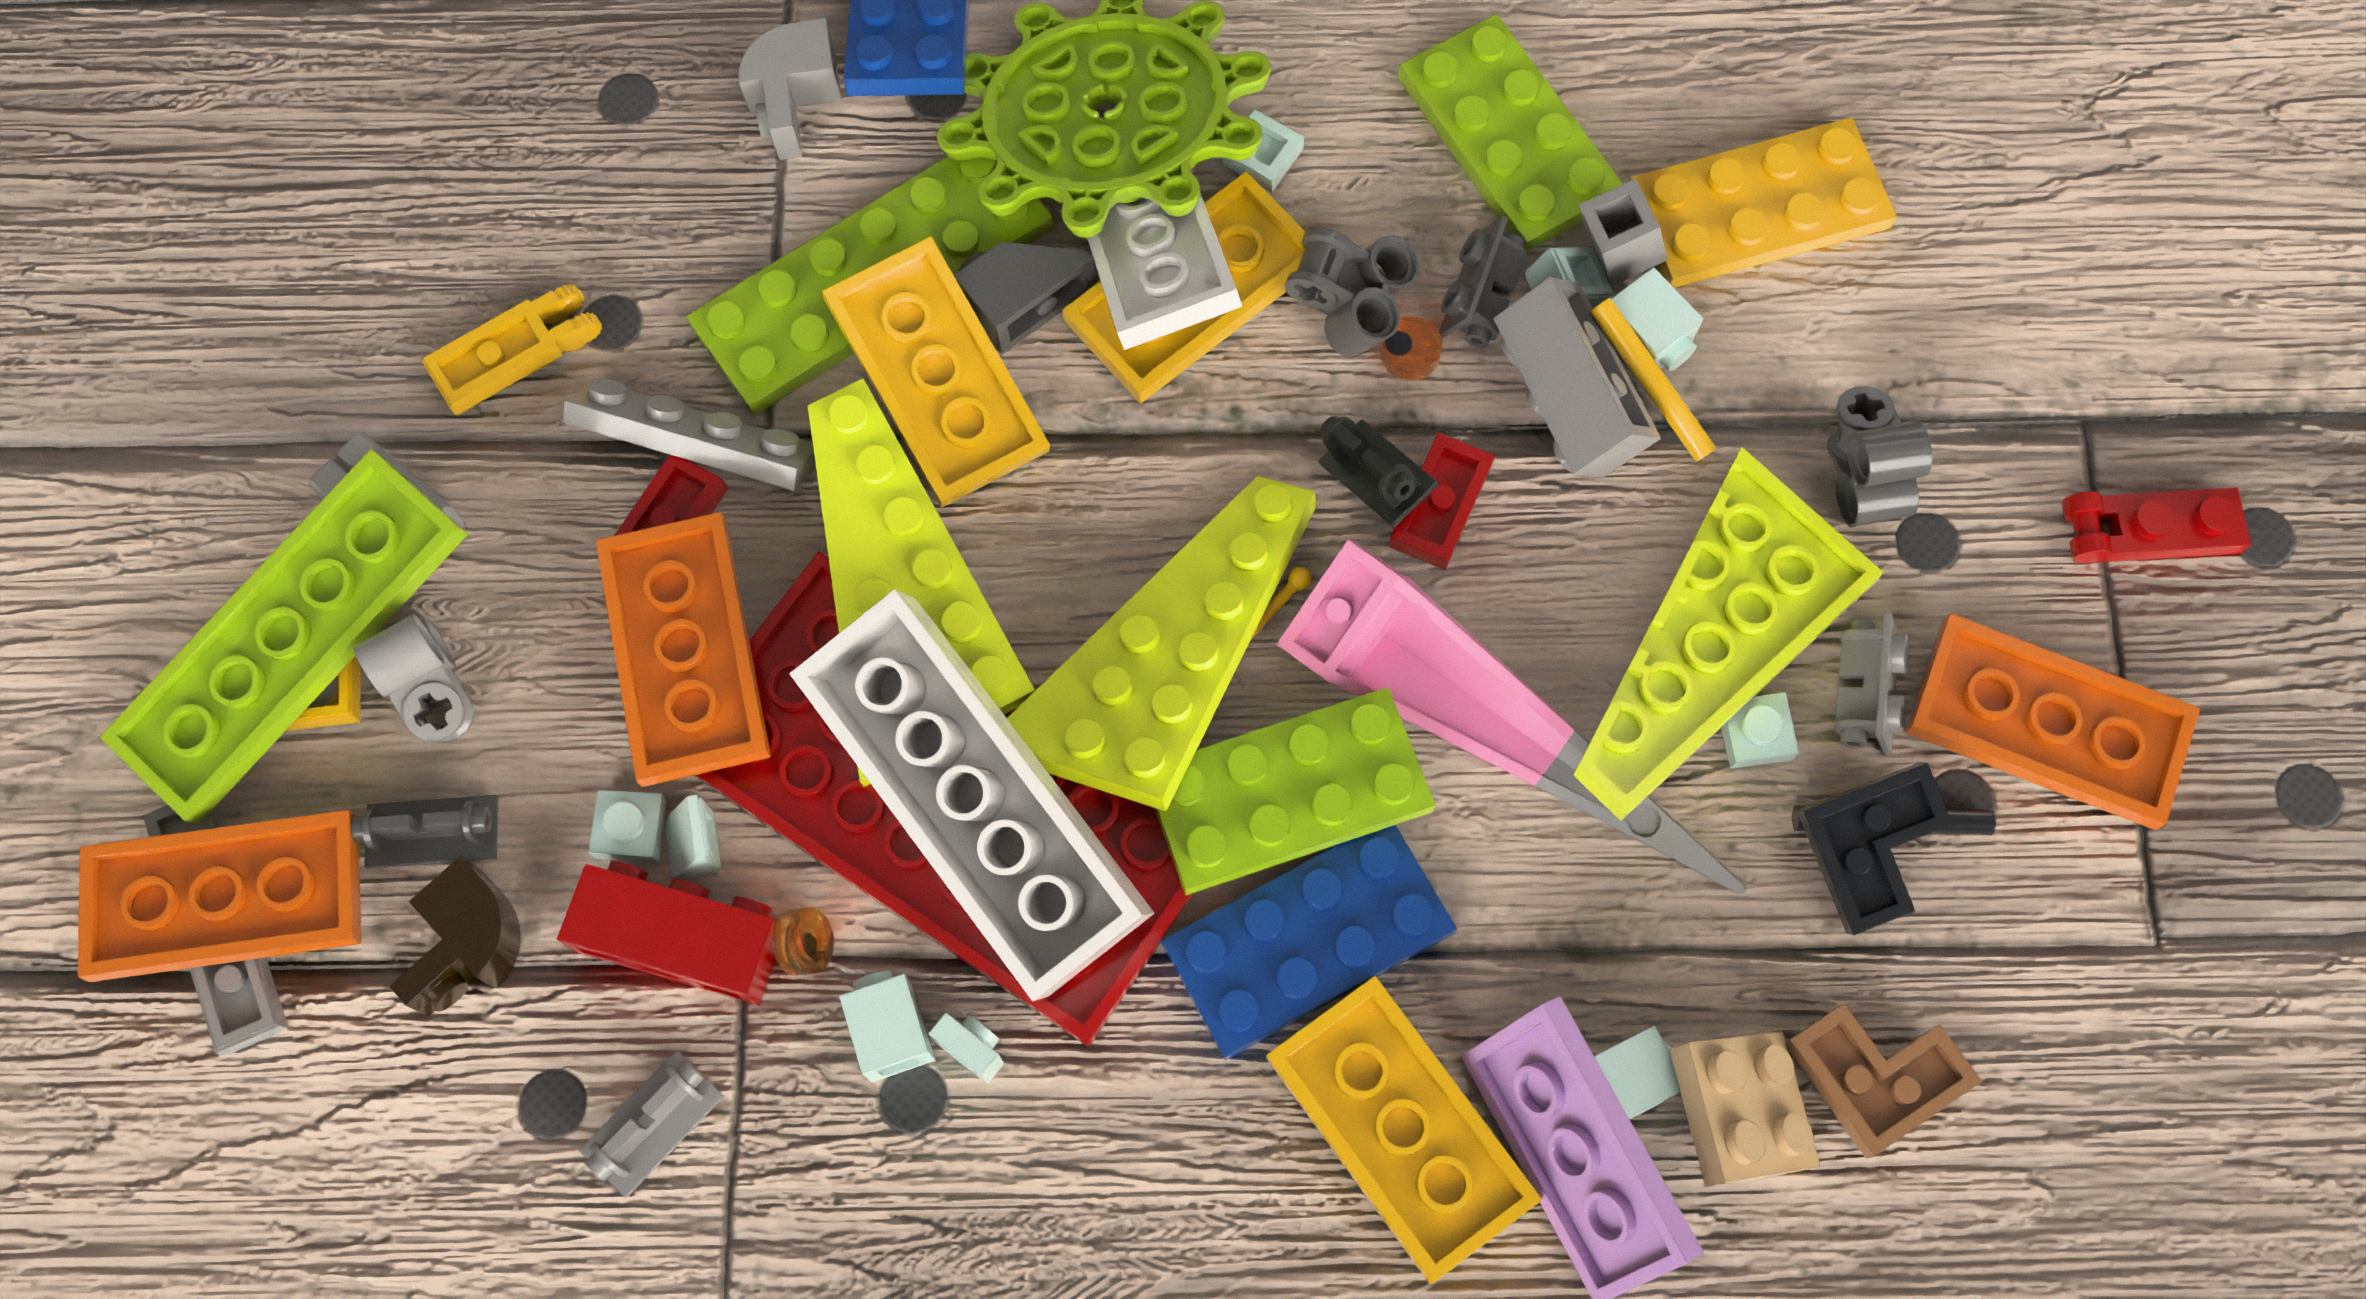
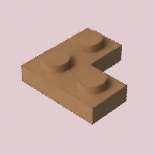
(1874, 1095)

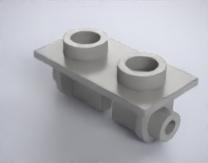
(1874, 708)
(650, 1124)

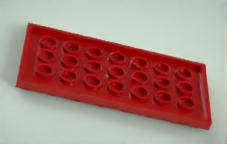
(817, 803)

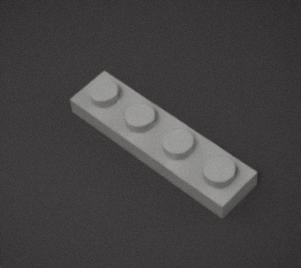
(689, 433)

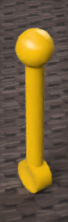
(1298, 579)

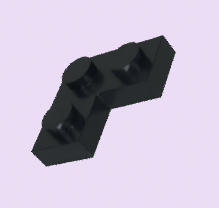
(1855, 840)

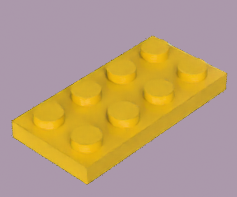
(1766, 202)
(1261, 251)
(936, 371)
(1403, 1129)

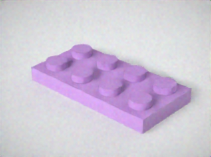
(1581, 1152)

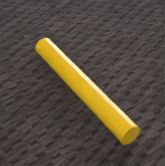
(1652, 379)

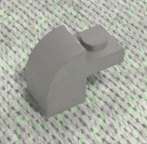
(788, 70)

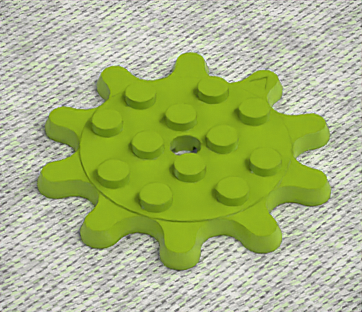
(1046, 96)

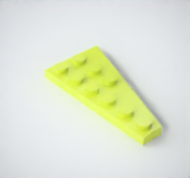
(891, 537)
(1738, 611)
(1152, 676)

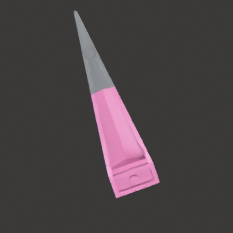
(1380, 630)

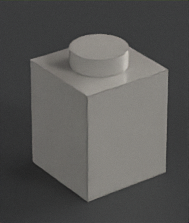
(1623, 232)

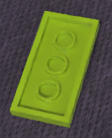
(1508, 130)
(1293, 791)

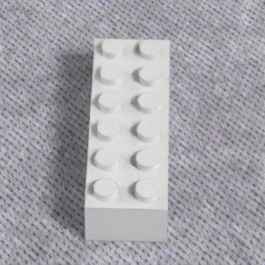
(971, 794)

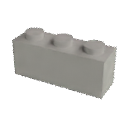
(1575, 379)

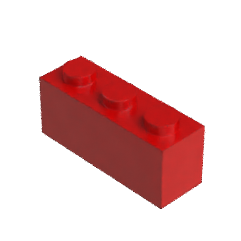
(671, 931)

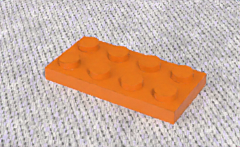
(682, 649)
(2053, 721)
(218, 896)

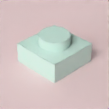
(1275, 154)
(1761, 733)
(628, 826)
(969, 1044)

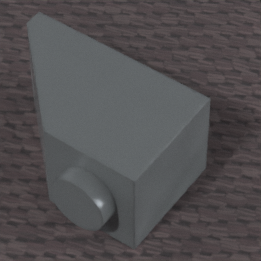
(1023, 287)

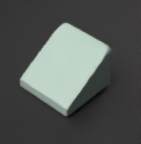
(1574, 265)
(692, 839)

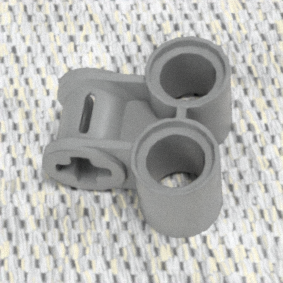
(412, 669)

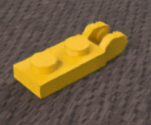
(510, 347)

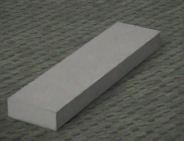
(234, 996)

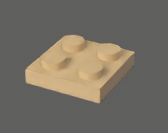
(1744, 1108)

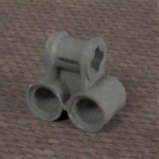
(1346, 282)
(1876, 458)

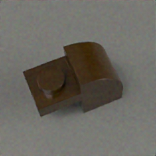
(476, 933)

